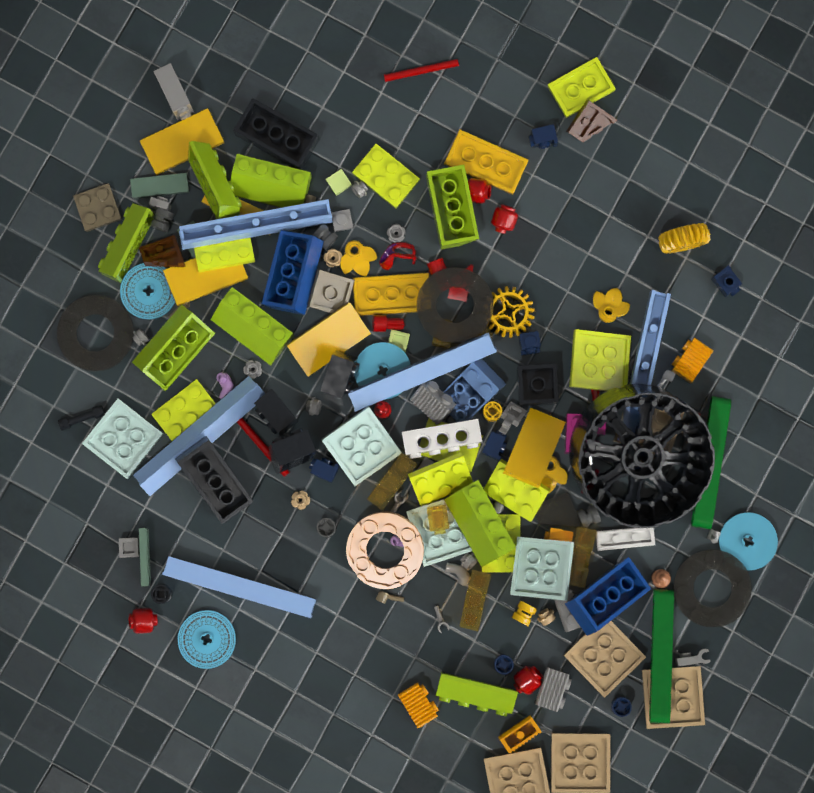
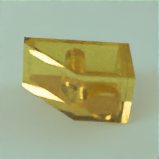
(438, 519)

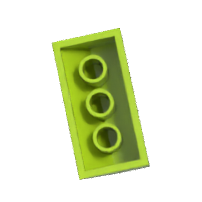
(213, 180)
(269, 182)
(452, 206)
(126, 243)
(251, 326)
(173, 347)
(479, 523)
(477, 693)

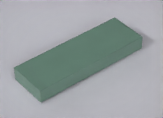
(159, 185)
(144, 557)

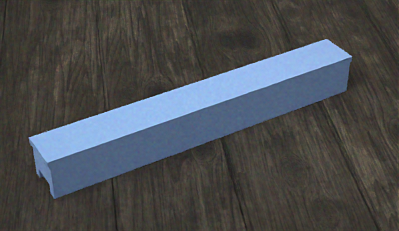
(255, 224)
(647, 349)
(422, 371)
(211, 424)
(239, 587)

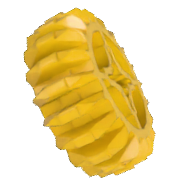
(684, 238)
(524, 305)

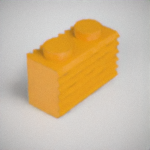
(692, 360)
(418, 705)
(519, 734)

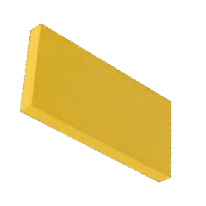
(171, 144)
(486, 161)
(189, 284)
(387, 294)
(333, 333)
(534, 447)

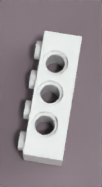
(470, 427)

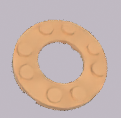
(385, 577)

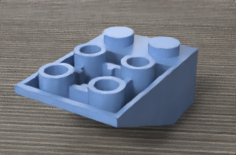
(473, 390)

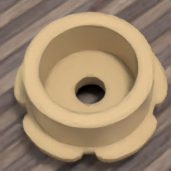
(332, 252)
(295, 500)
(546, 616)

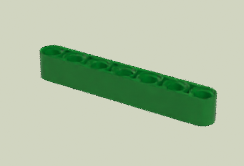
(717, 424)
(661, 656)

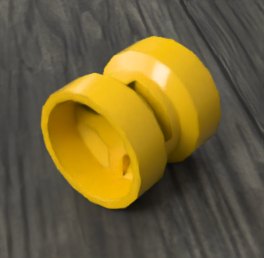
(491, 414)
(522, 617)

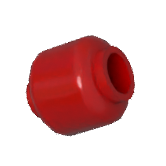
(479, 190)
(504, 218)
(142, 620)
(527, 680)

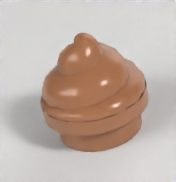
(661, 578)

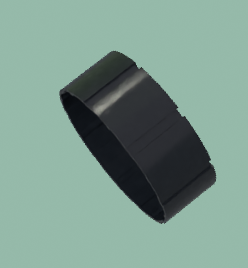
(686, 486)

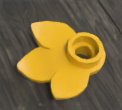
(359, 261)
(610, 302)
(554, 475)

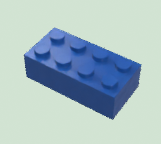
(292, 272)
(607, 596)

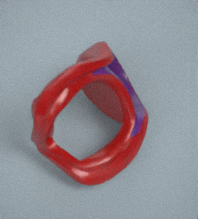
(387, 258)

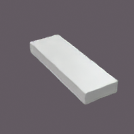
(624, 538)

